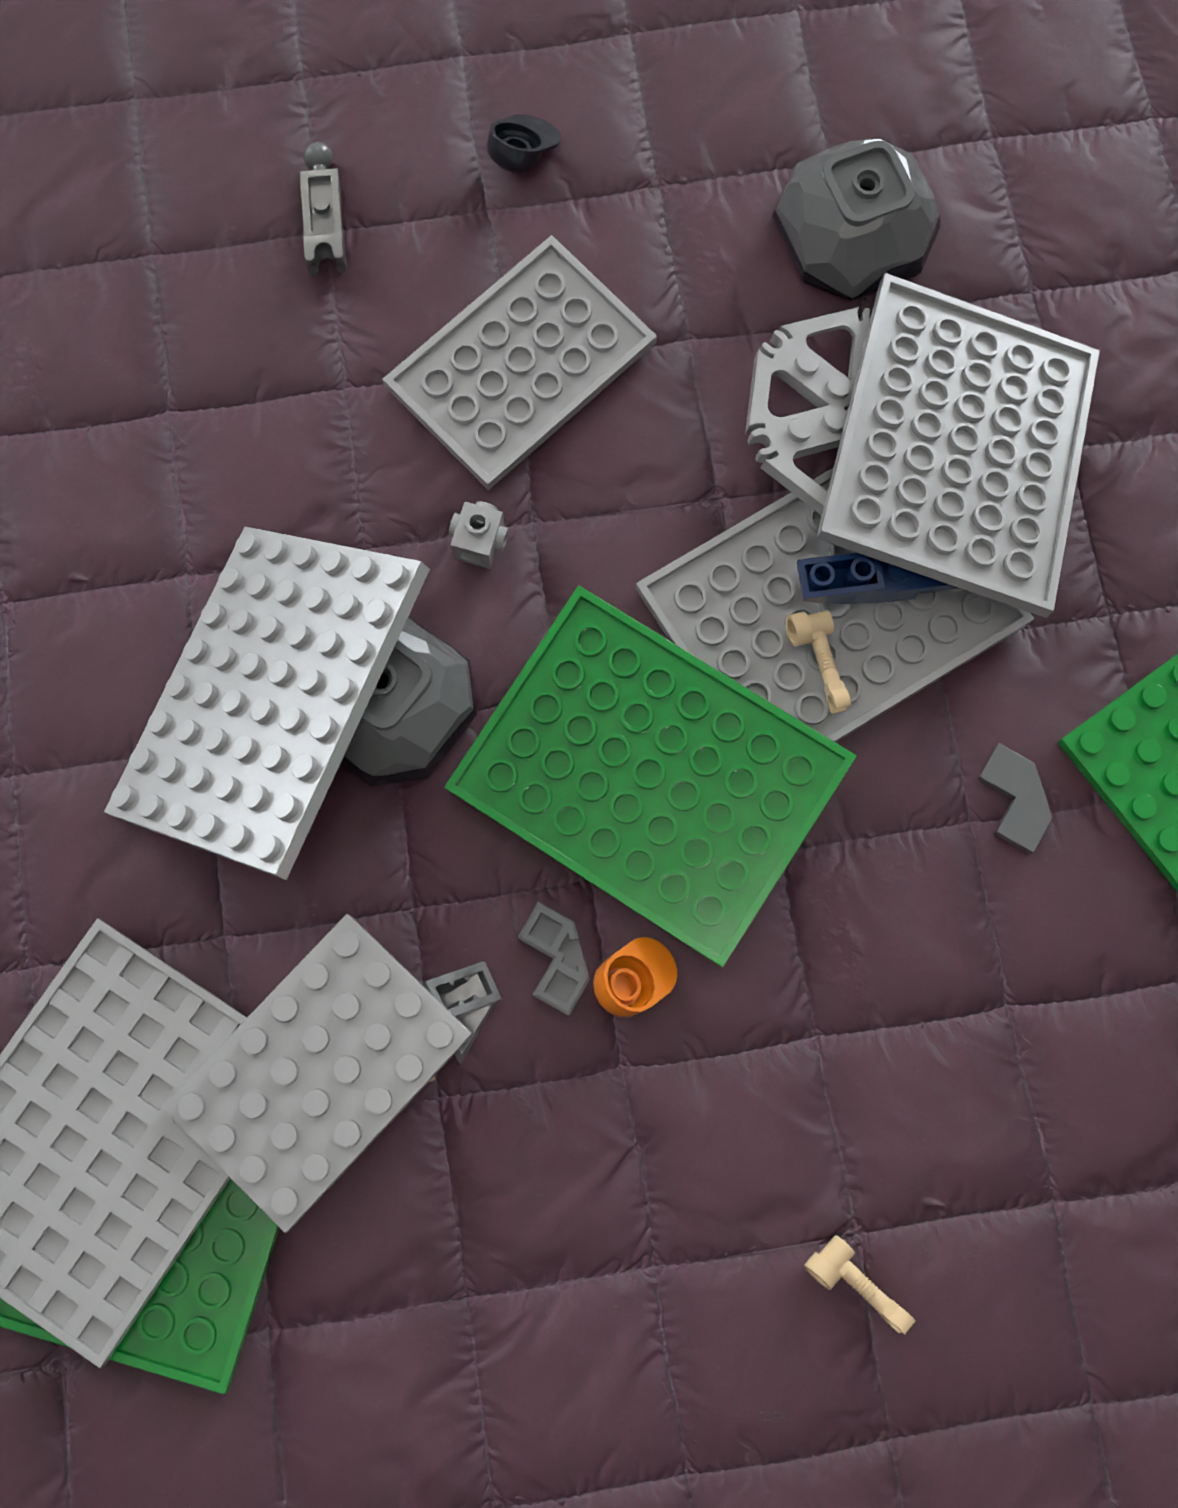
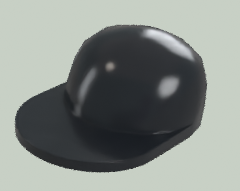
(519, 142)

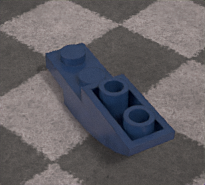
(860, 580)

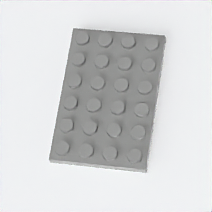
(519, 362)
(317, 1072)

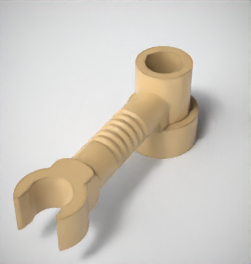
(812, 630)
(835, 1263)

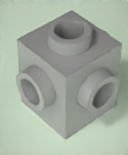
(478, 534)

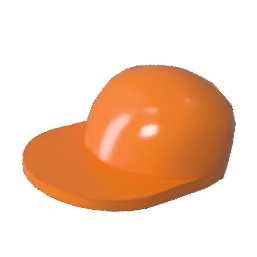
(635, 977)

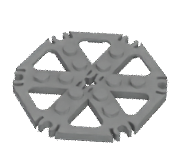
(816, 381)

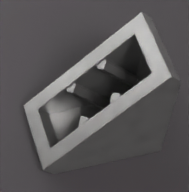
(468, 996)

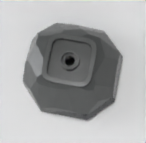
(854, 236)
(417, 714)

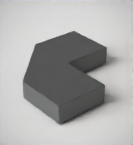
(1029, 810)
(559, 940)

